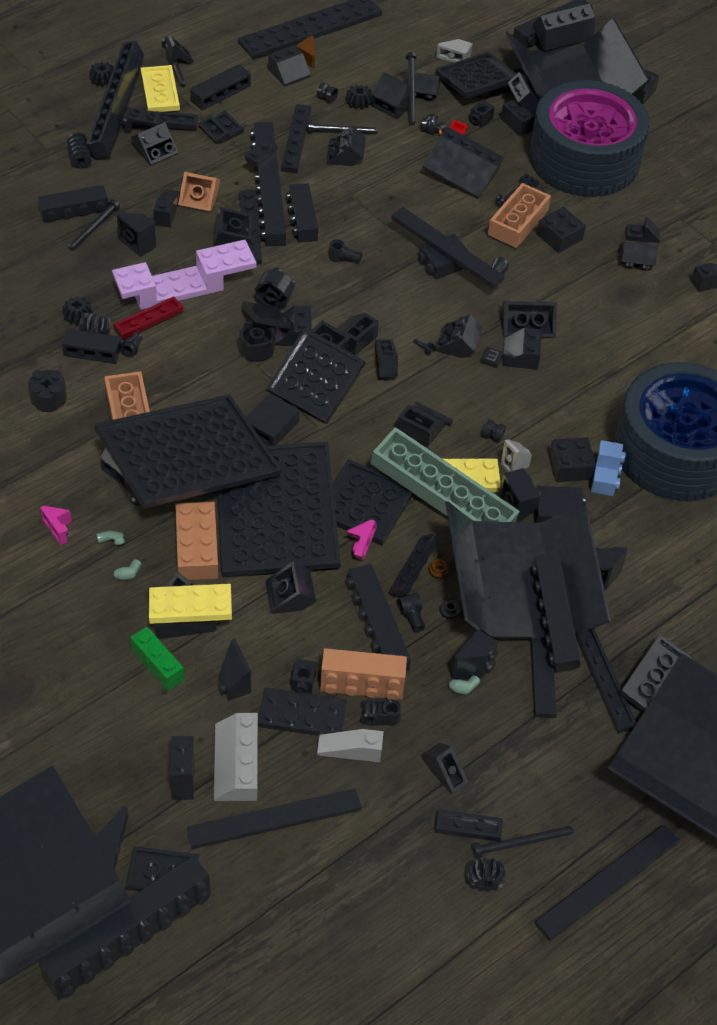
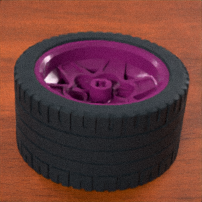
(589, 138)

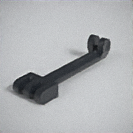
(524, 179)

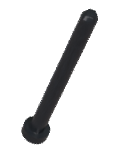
(411, 56)
(478, 849)

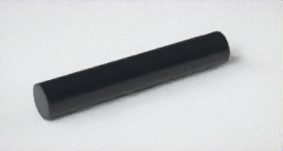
(449, 420)

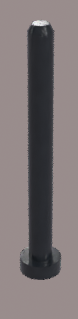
(164, 41)
(336, 128)
(113, 206)

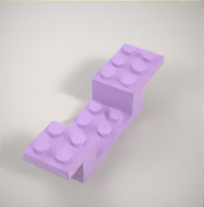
(187, 282)

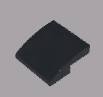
(221, 127)

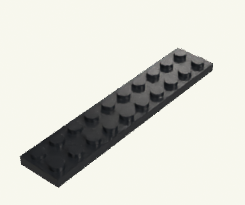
(314, 24)

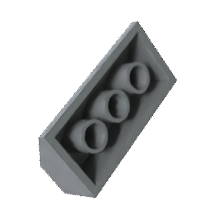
(236, 758)

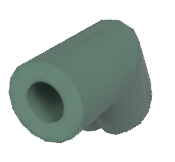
(111, 535)
(128, 573)
(464, 687)

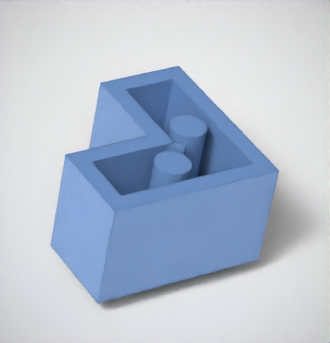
(608, 468)

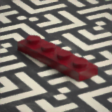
(148, 317)

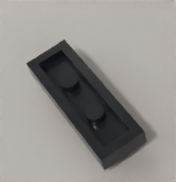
(469, 825)

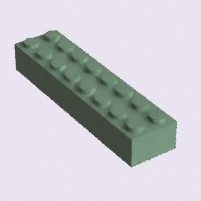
(438, 480)

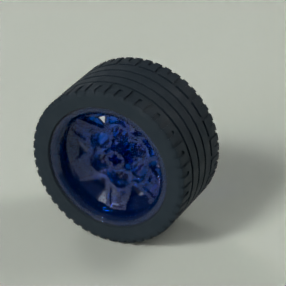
(671, 431)

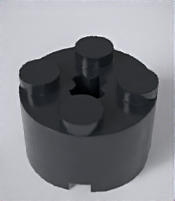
(274, 288)
(256, 341)
(47, 390)

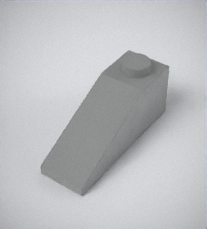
(353, 744)

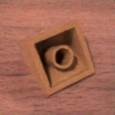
(198, 191)

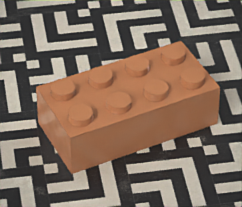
(519, 215)
(126, 395)
(197, 540)
(363, 674)

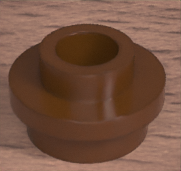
(439, 564)

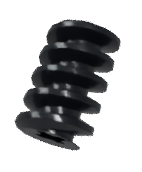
(78, 150)

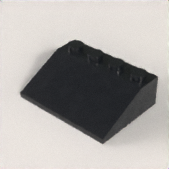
(463, 162)

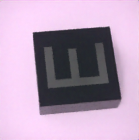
(492, 357)

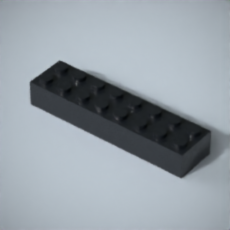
(119, 934)

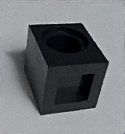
(481, 113)
(306, 669)

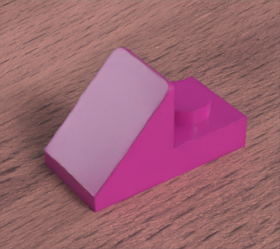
(56, 521)
(364, 534)

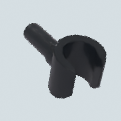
(429, 347)

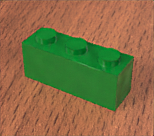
(157, 658)

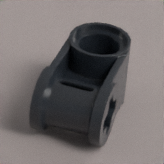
(380, 711)

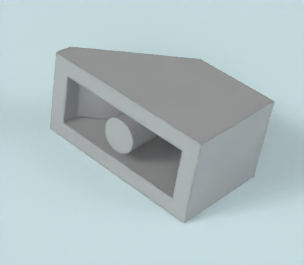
(454, 50)
(515, 456)

